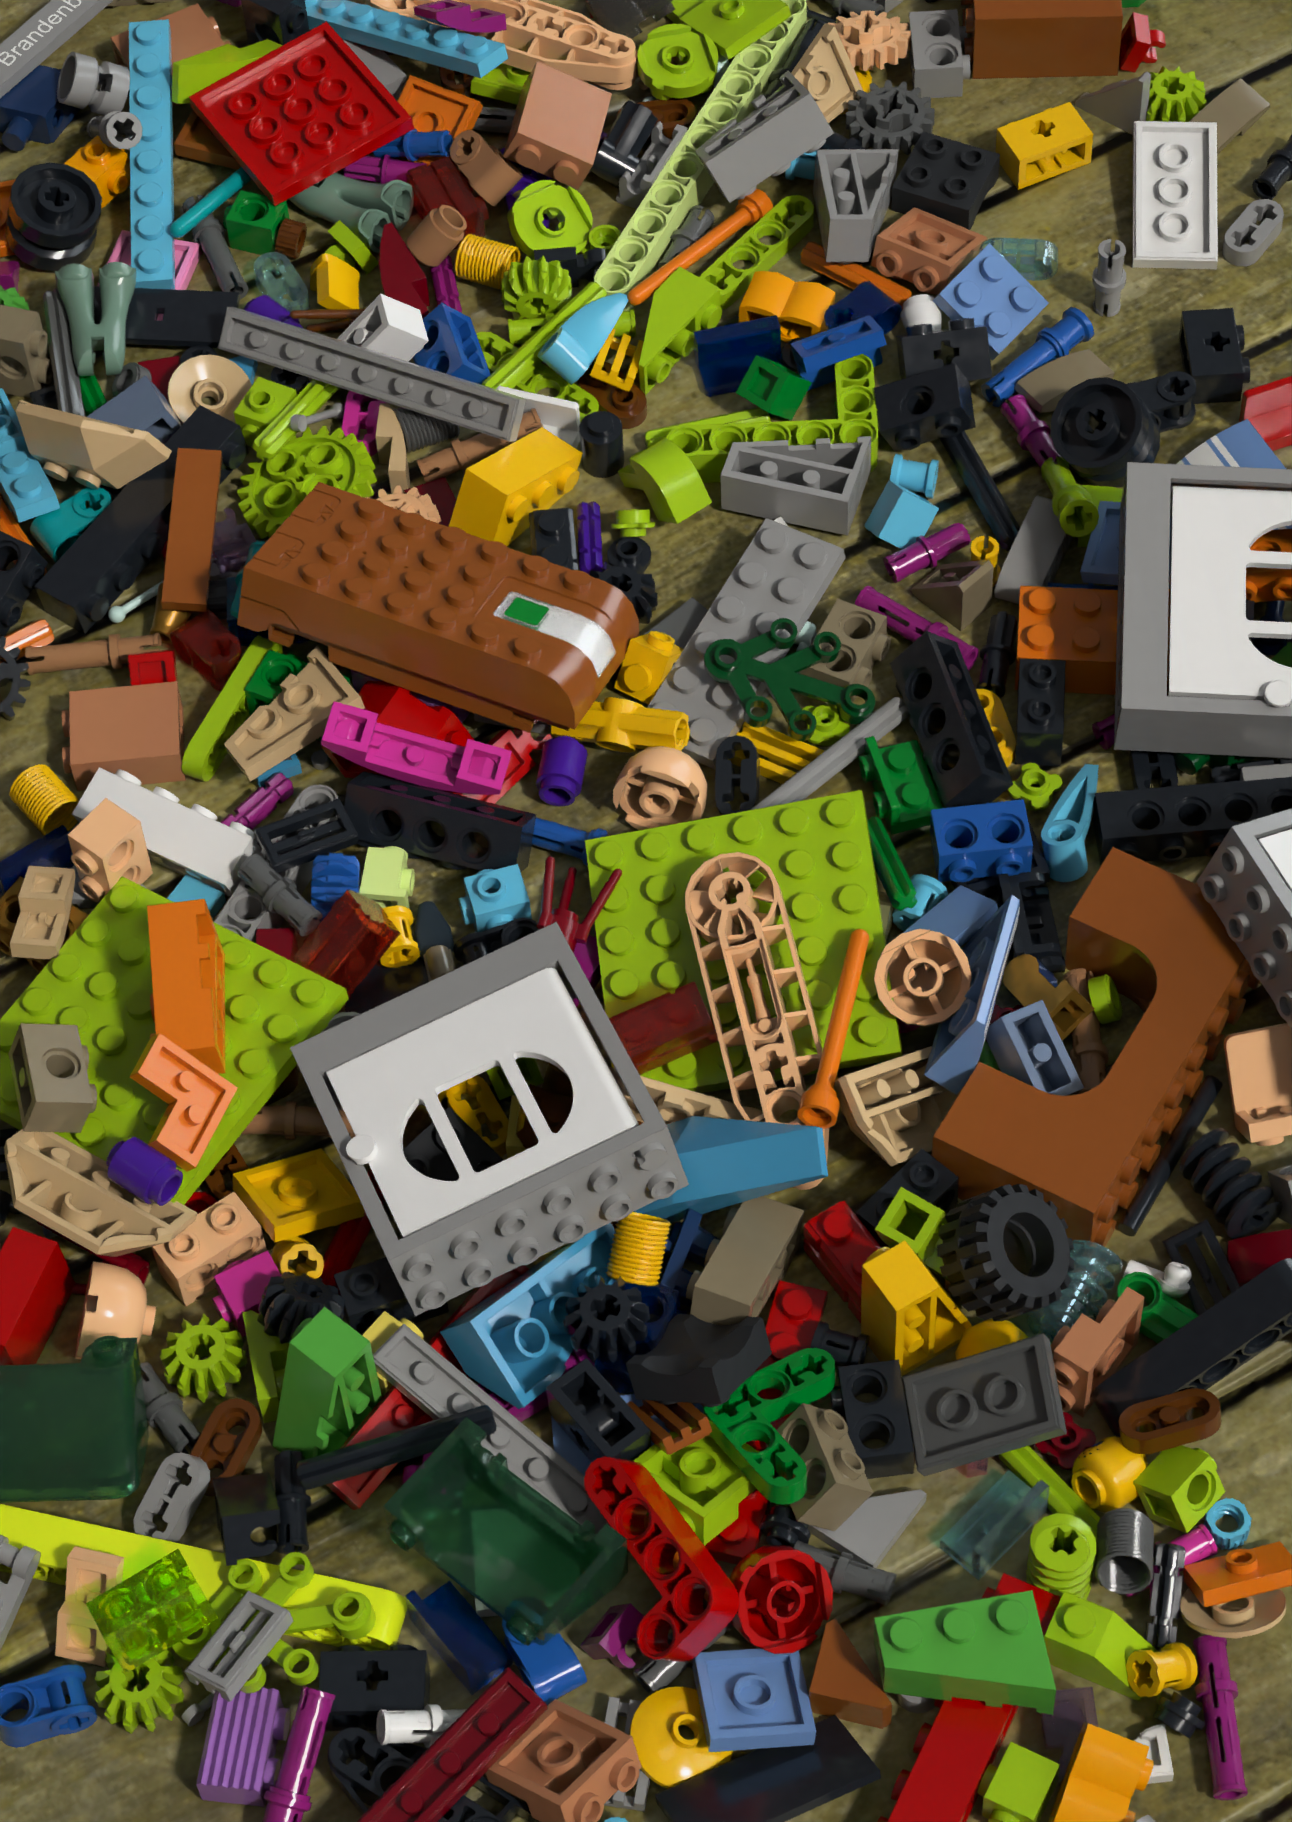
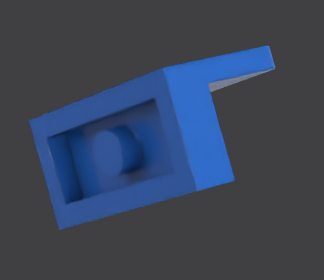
(819, 353)

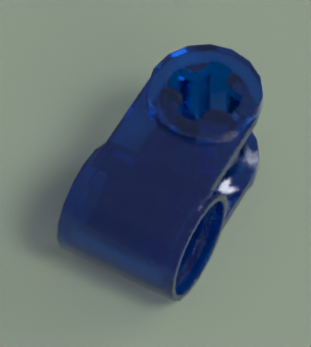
(861, 302)

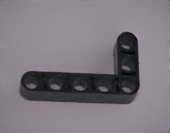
(1206, 1346)

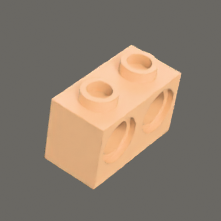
(107, 847)
(208, 1246)

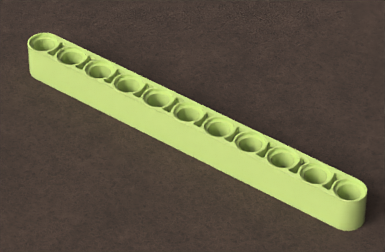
(684, 177)

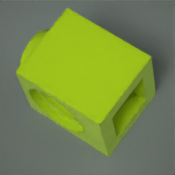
(1179, 1487)

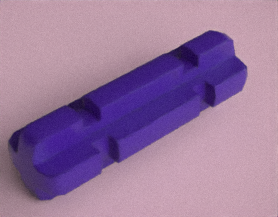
(589, 537)

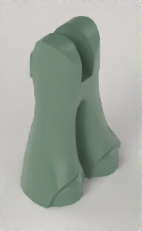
(359, 205)
(76, 291)

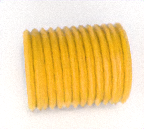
(484, 260)
(44, 798)
(638, 1249)

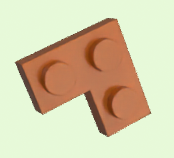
(194, 1097)

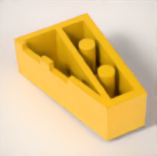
(907, 1309)

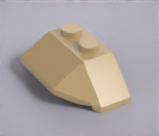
(88, 448)
(895, 1106)
(77, 1199)

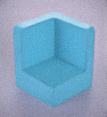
(900, 516)

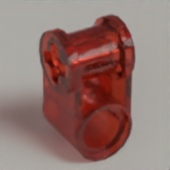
(208, 648)

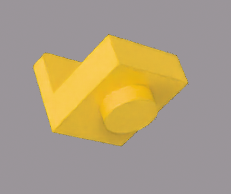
(647, 665)

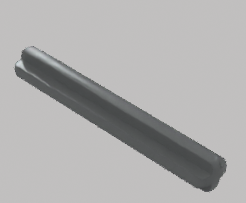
(64, 371)

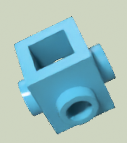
(494, 898)

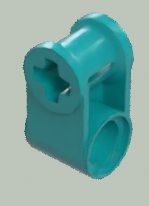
(62, 527)

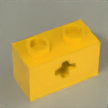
(1044, 145)

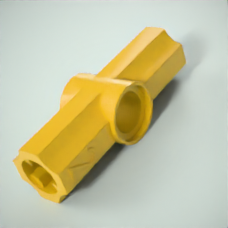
(628, 725)

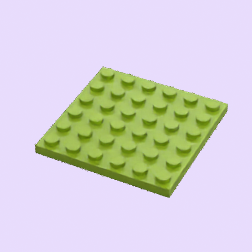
(828, 888)
(106, 989)

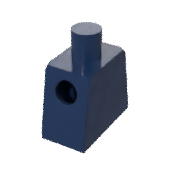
(33, 110)

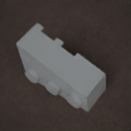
(765, 140)
(800, 483)

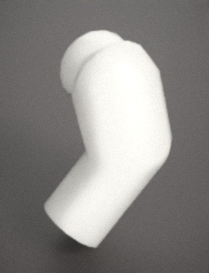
(1172, 1281)

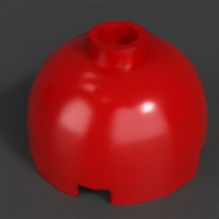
(781, 1598)

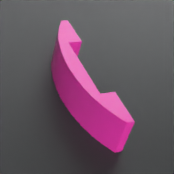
(412, 756)

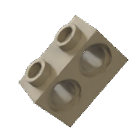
(862, 644)
(834, 1469)

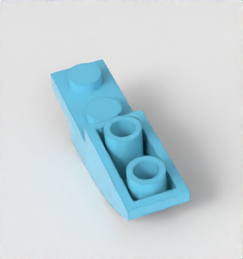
(21, 475)

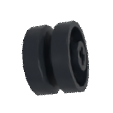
(53, 216)
(1103, 428)

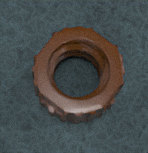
(291, 238)

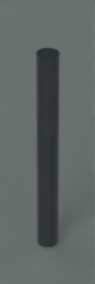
(1170, 1156)

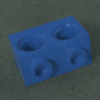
(452, 346)
(979, 832)

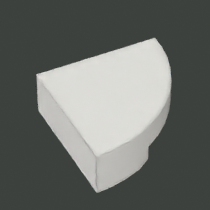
(1156, 1740)

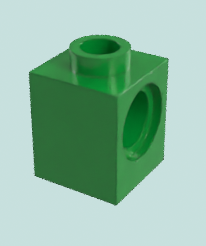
(254, 222)
(773, 387)

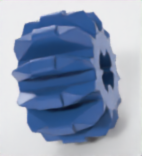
(332, 878)

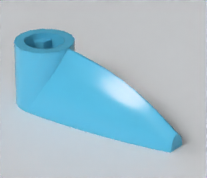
(582, 336)
(1068, 826)

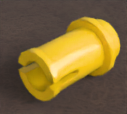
(979, 553)

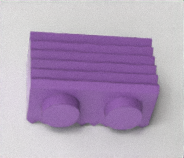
(242, 1747)

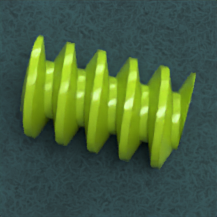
(1061, 1555)

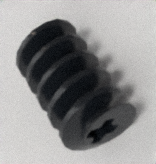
(1227, 1186)

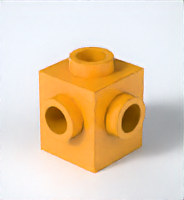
(104, 166)

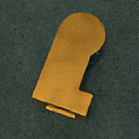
(1034, 982)

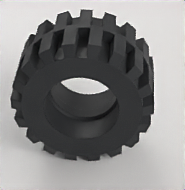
(976, 1257)

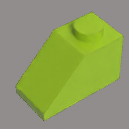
(1093, 1643)

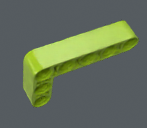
(855, 417)

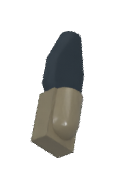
(434, 940)

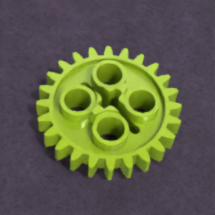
(284, 481)

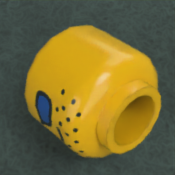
(1106, 1474)

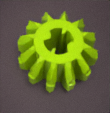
(1175, 96)
(535, 288)
(205, 1375)
(139, 1705)

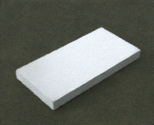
(1174, 195)

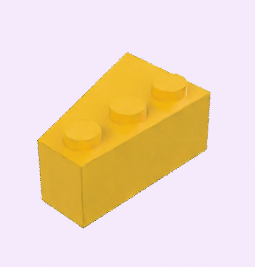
(513, 483)

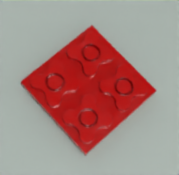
(301, 113)

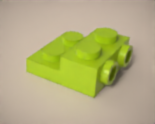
(700, 1484)

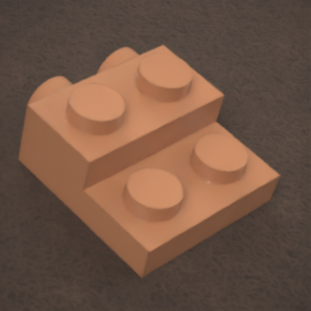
(925, 250)
(1095, 1349)
(567, 1765)

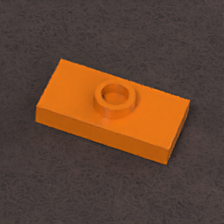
(1240, 1574)

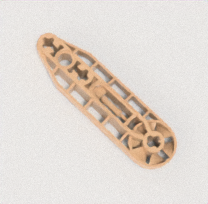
(550, 36)
(770, 1039)

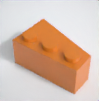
(188, 980)

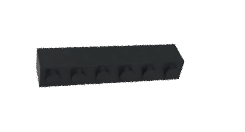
(131, 528)

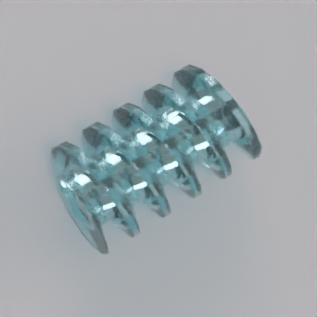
(1091, 1276)

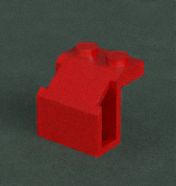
(405, 712)

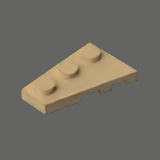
(828, 73)
(292, 718)

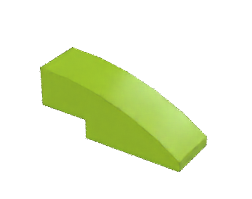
(206, 68)

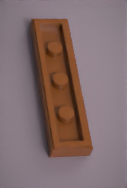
(191, 530)

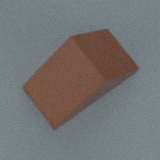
(845, 1684)

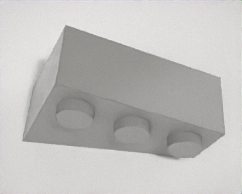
(852, 199)

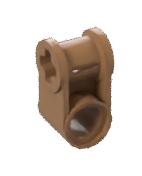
(484, 166)

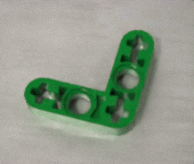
(742, 1421)

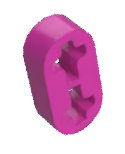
(355, 419)

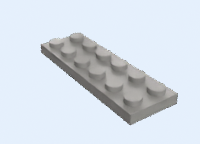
(774, 579)

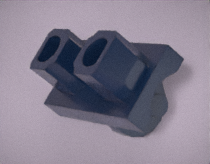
(684, 1241)

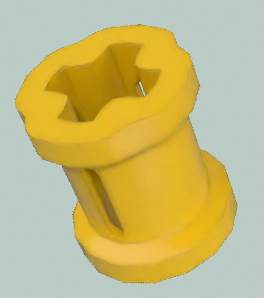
(403, 950)
(288, 1250)
(1154, 1671)

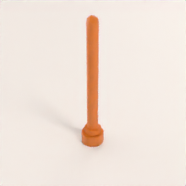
(747, 213)
(820, 1102)

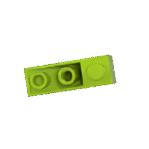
(677, 311)

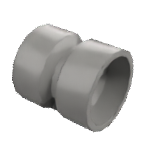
(87, 83)

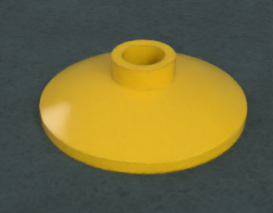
(661, 1749)

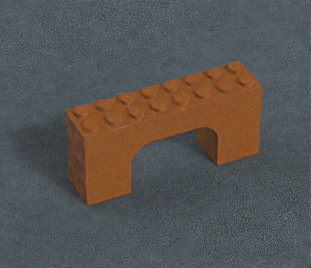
(1042, 38)
(1089, 1147)

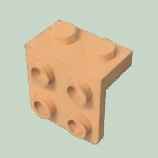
(1261, 1082)

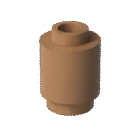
(436, 236)

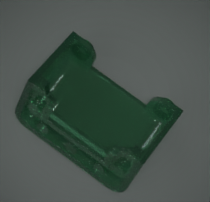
(74, 1426)
(504, 1538)

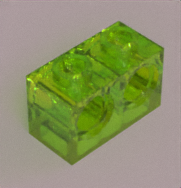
(151, 1611)

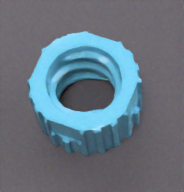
(1237, 1510)

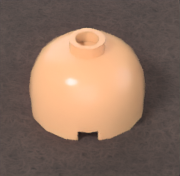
(660, 788)
(926, 977)
(113, 1306)

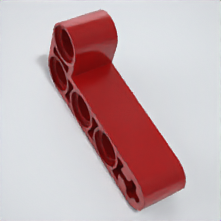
(624, 1495)

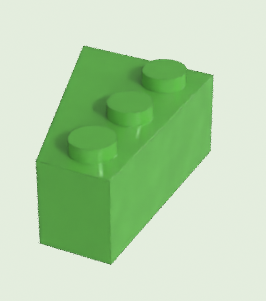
(325, 1386)

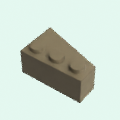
(746, 1262)

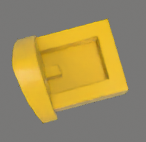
(335, 283)

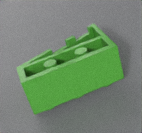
(968, 1651)

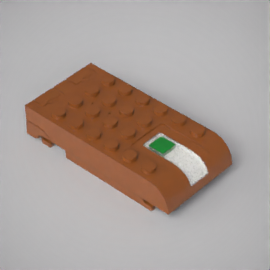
(438, 610)

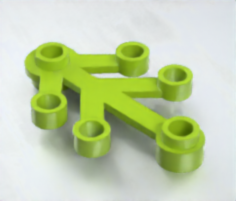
(303, 1619)

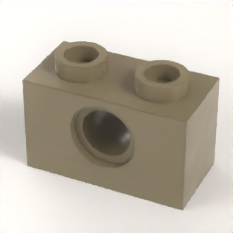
(23, 352)
(51, 1078)

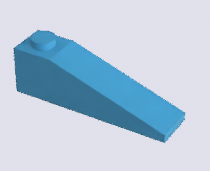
(738, 1162)
(517, 1334)

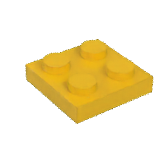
(298, 1195)

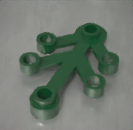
(783, 677)

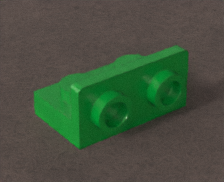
(901, 784)

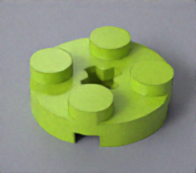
(673, 80)
(565, 204)

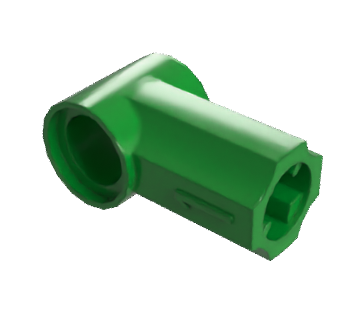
(1163, 1313)

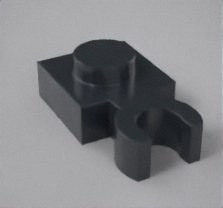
(579, 266)

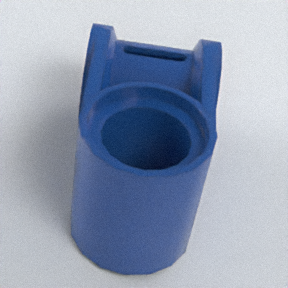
(548, 1668)
(46, 1706)

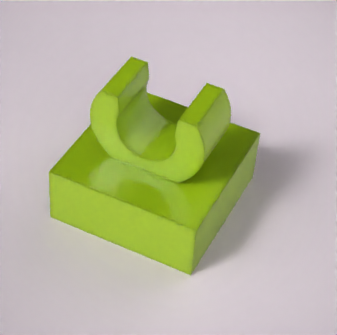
(350, 248)

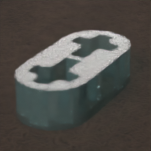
(1024, 255)
(289, 281)

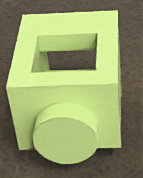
(387, 877)

